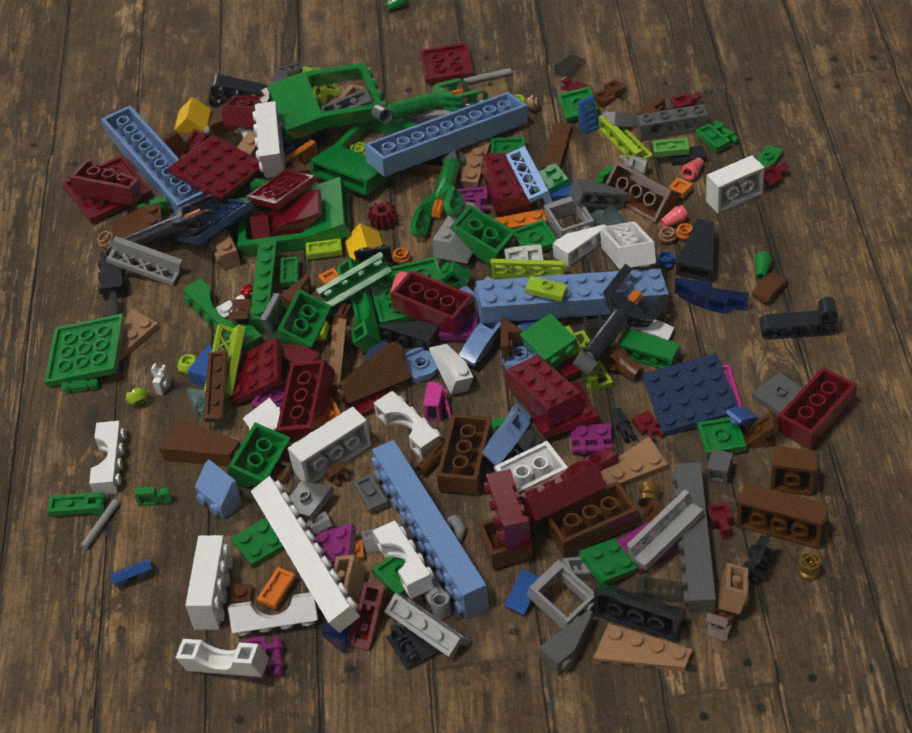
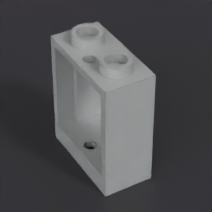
(555, 211)
(560, 571)

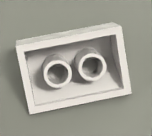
(533, 466)

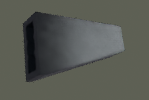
(697, 254)

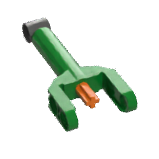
(441, 98)
(443, 198)

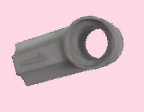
(438, 600)

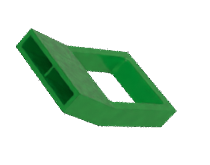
(300, 109)
(350, 165)
(332, 224)

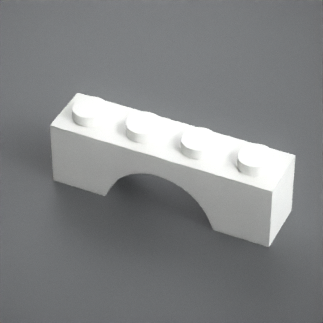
(394, 411)
(107, 475)
(394, 543)
(247, 617)
(200, 657)

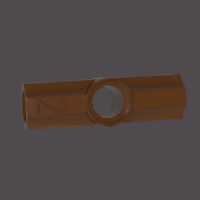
(619, 359)

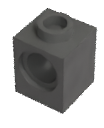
(719, 466)

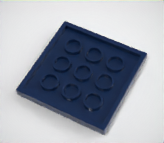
(226, 212)
(689, 393)

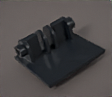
(364, 253)
(758, 558)
(409, 646)

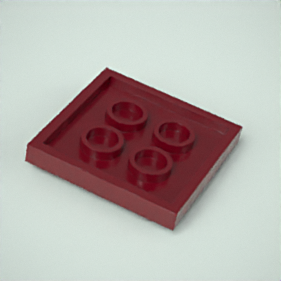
(446, 63)
(282, 189)
(257, 371)
(586, 417)

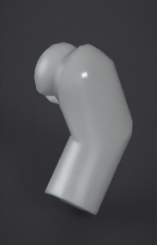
(458, 525)

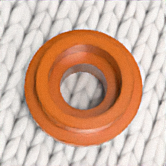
(683, 231)
(401, 256)

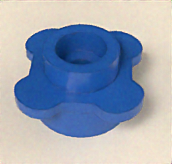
(665, 259)

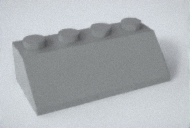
(447, 244)

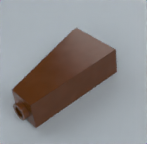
(377, 373)
(197, 445)

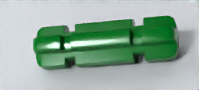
(80, 385)

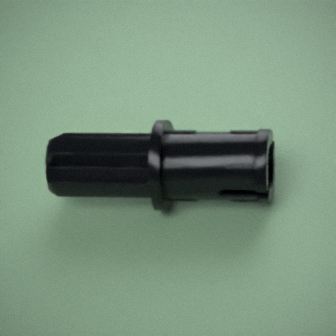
(623, 425)

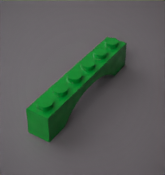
(265, 270)
(200, 298)
(365, 331)

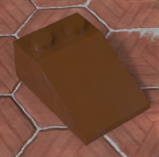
(139, 220)

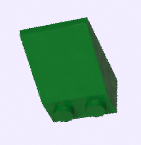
(482, 234)

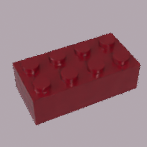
(503, 186)
(433, 302)
(544, 390)
(305, 398)
(816, 407)

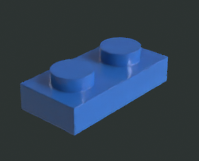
(122, 576)

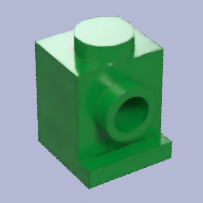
(454, 275)

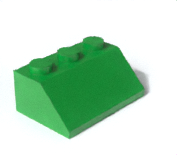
(302, 320)
(257, 455)

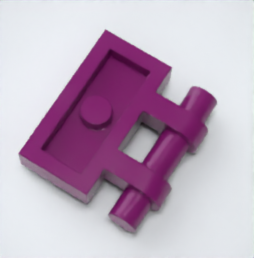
(476, 195)
(584, 436)
(276, 648)

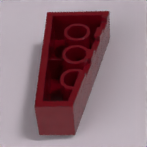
(105, 184)
(562, 489)
(508, 509)

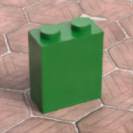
(550, 341)

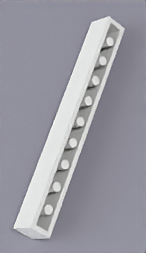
(306, 554)

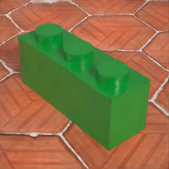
(650, 349)

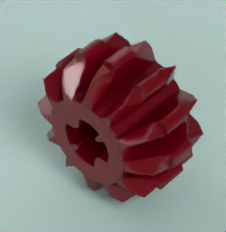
(382, 215)

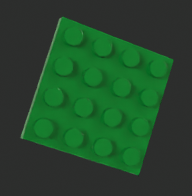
(381, 290)
(85, 350)

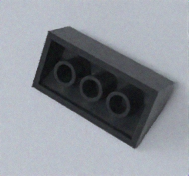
(639, 612)

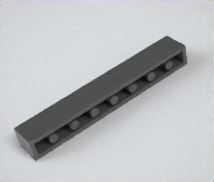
(695, 543)

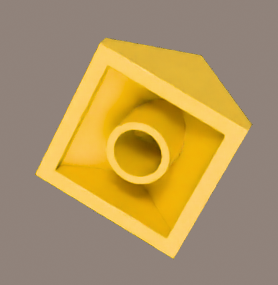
(193, 116)
(362, 237)

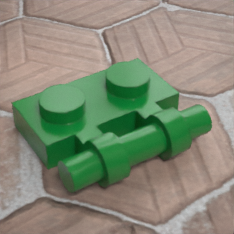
(716, 136)

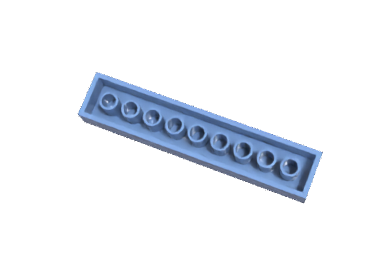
(445, 134)
(149, 156)
(582, 297)
(431, 530)

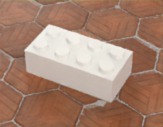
(268, 139)
(628, 245)
(329, 444)
(209, 582)

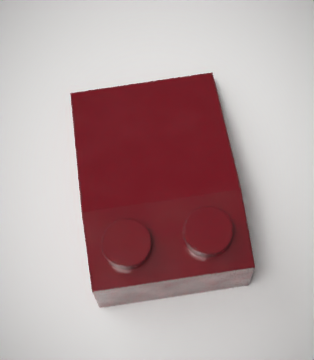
(239, 111)
(296, 214)

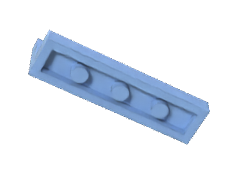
(531, 172)

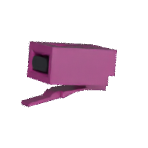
(434, 402)

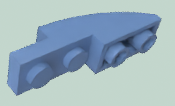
(480, 342)
(507, 435)

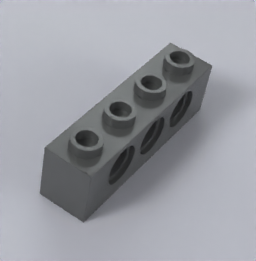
(671, 122)

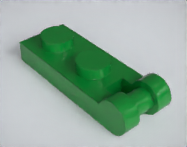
(76, 504)

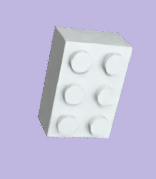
(734, 184)

